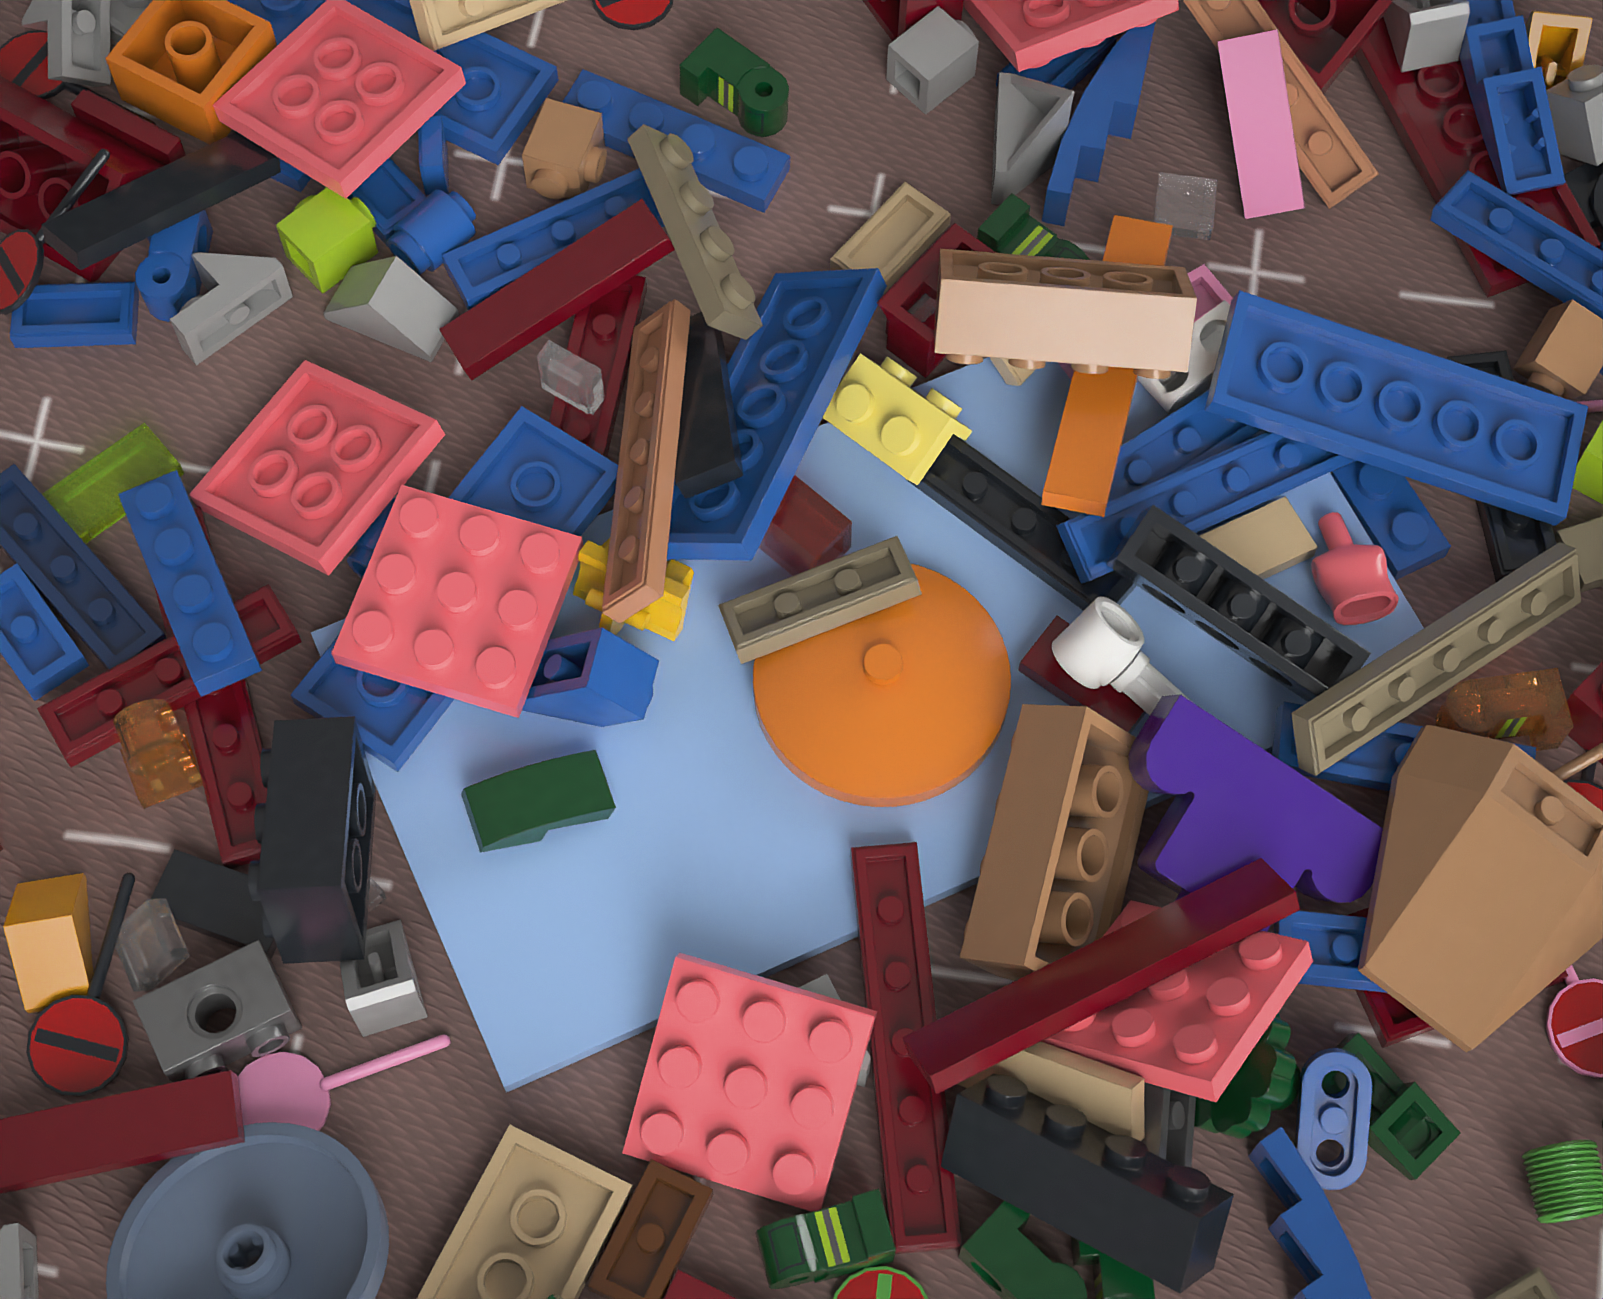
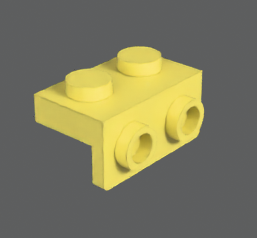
(892, 419)

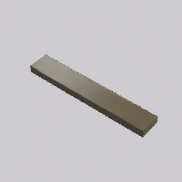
(1435, 659)

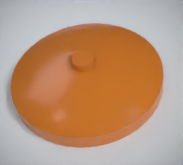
(889, 700)

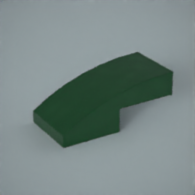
(537, 798)
(1403, 1120)

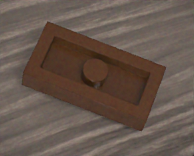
(651, 1235)

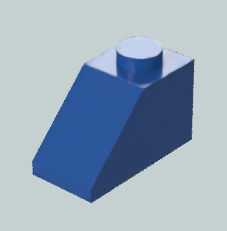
(593, 680)

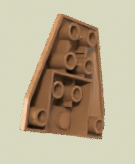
(1480, 883)

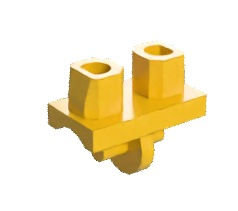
(662, 616)

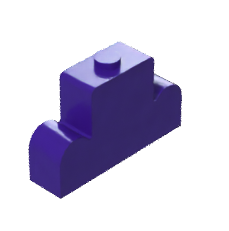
(1243, 807)

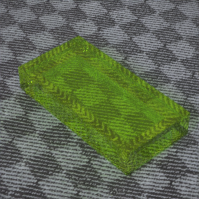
(90, 494)

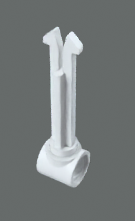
(1105, 649)

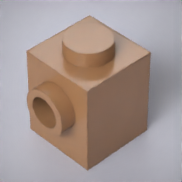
(564, 150)
(1564, 351)

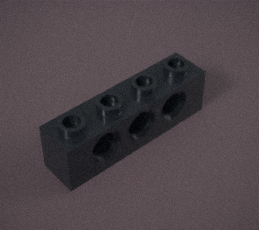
(1235, 605)

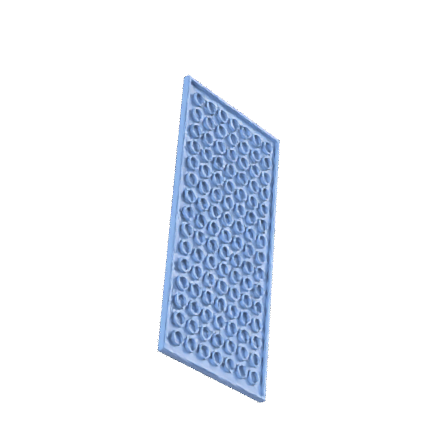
(709, 829)

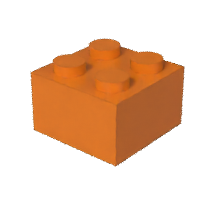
(186, 58)

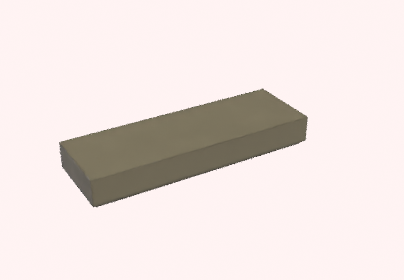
(819, 599)

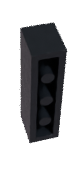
(1087, 1181)

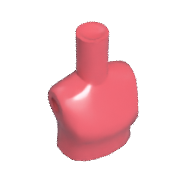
(1352, 576)

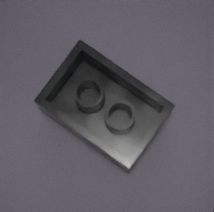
(315, 840)

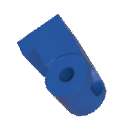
(169, 273)

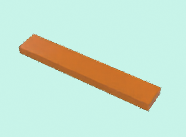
(1100, 403)

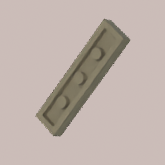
(695, 233)

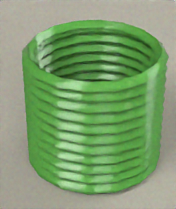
(1565, 1180)

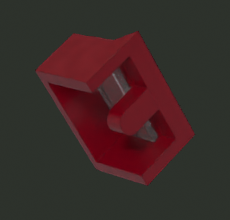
(912, 303)

